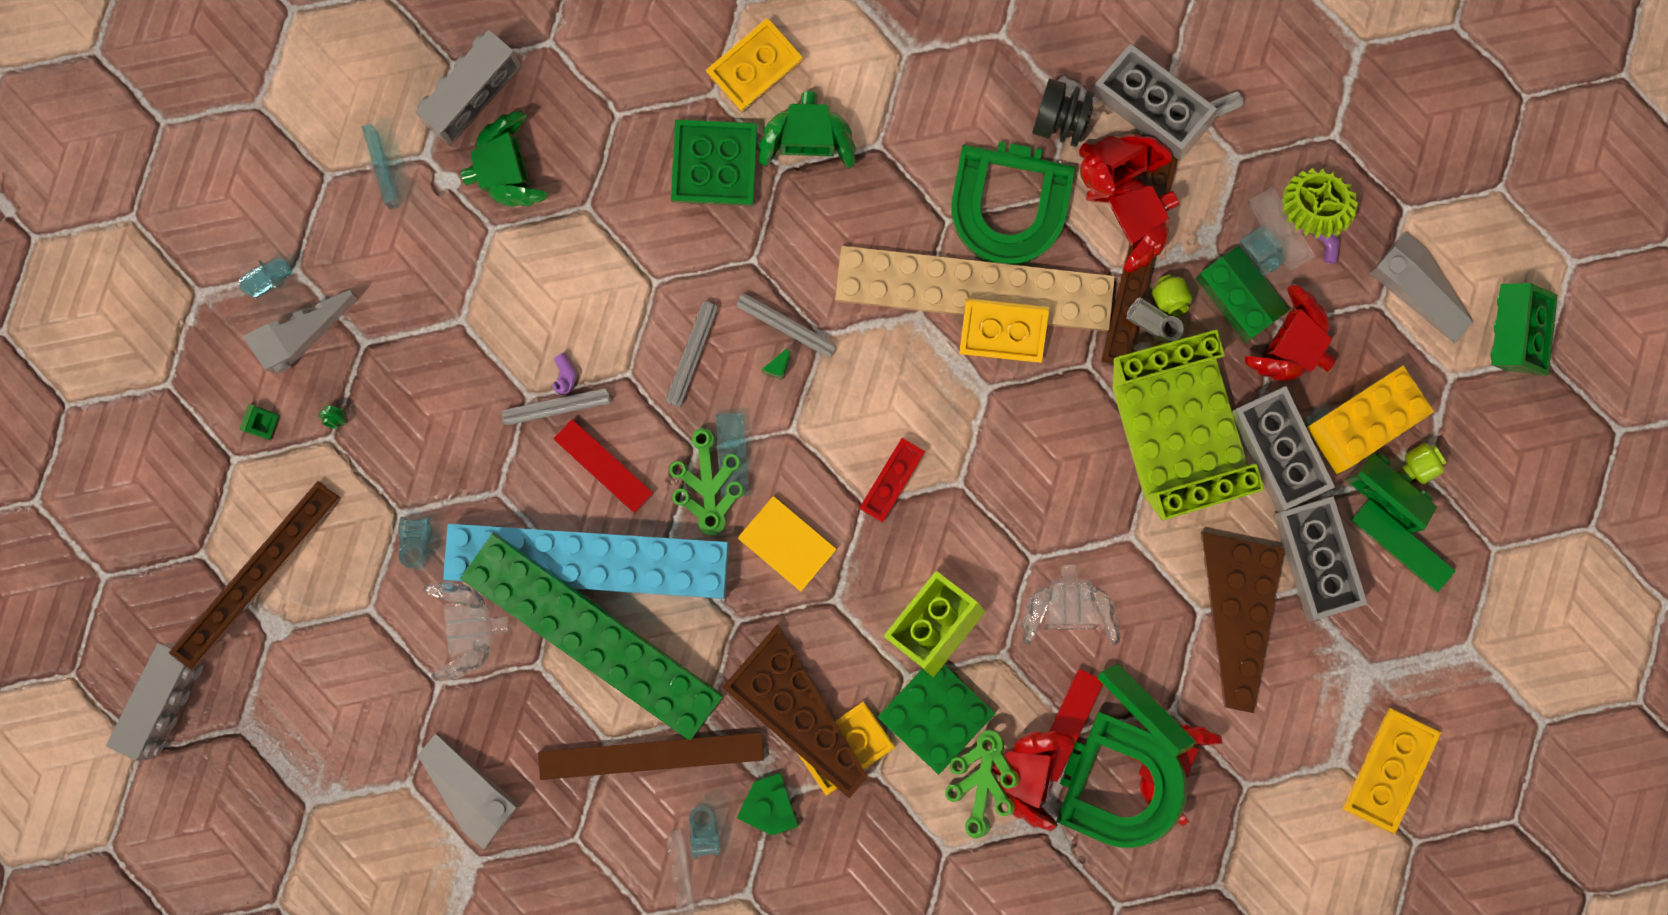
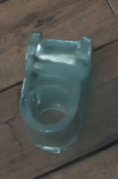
(414, 539)
(704, 833)

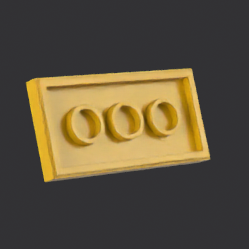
(1391, 771)

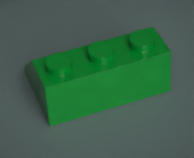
(1242, 294)
(1524, 329)
(1392, 492)

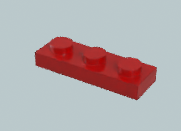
(891, 480)

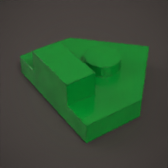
(768, 806)

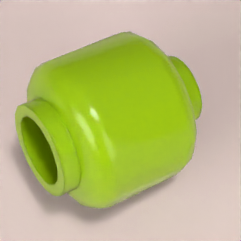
(1172, 295)
(1424, 463)

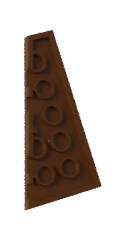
(1242, 600)
(785, 700)

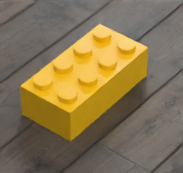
(1370, 420)

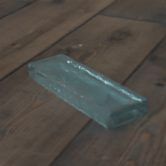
(380, 166)
(732, 441)

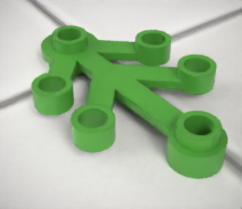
(708, 486)
(984, 780)

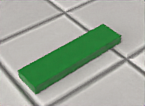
(1402, 545)
(1146, 710)

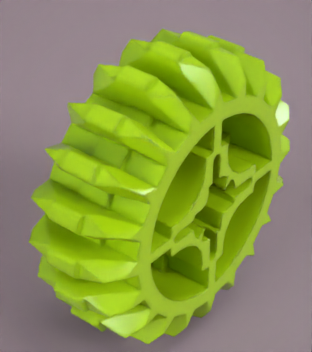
(1335, 211)

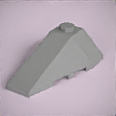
(1418, 282)
(283, 343)
(470, 795)

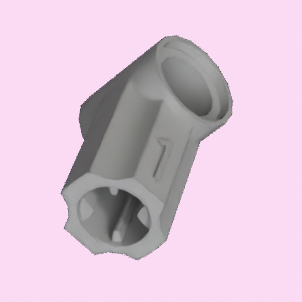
(1153, 321)

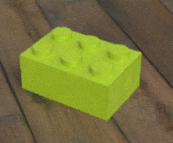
(934, 623)

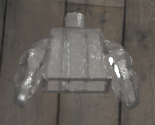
(1070, 606)
(467, 628)

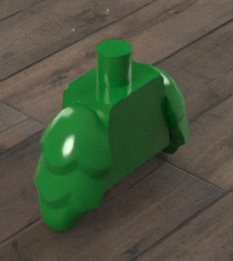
(807, 131)
(500, 164)

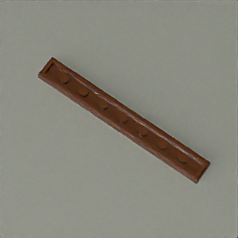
(1134, 285)
(254, 576)
(650, 756)

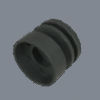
(1063, 112)

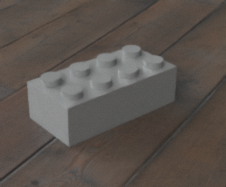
(468, 87)
(1155, 101)
(1282, 449)
(1320, 559)
(153, 706)

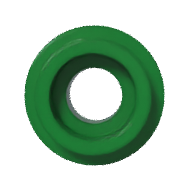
(332, 417)

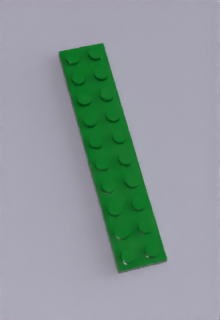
(591, 636)

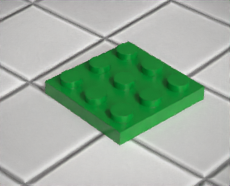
(714, 162)
(936, 716)

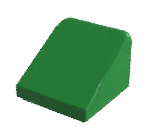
(778, 365)
(259, 422)

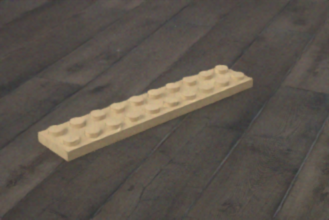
(945, 283)

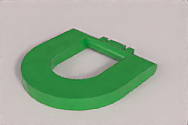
(1050, 214)
(1109, 828)

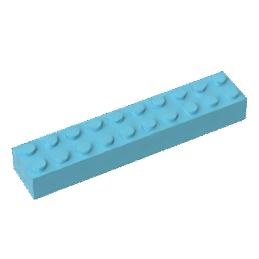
(604, 560)

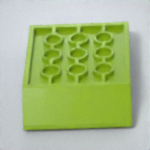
(1182, 426)

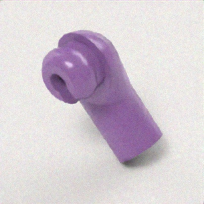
(1331, 248)
(567, 375)

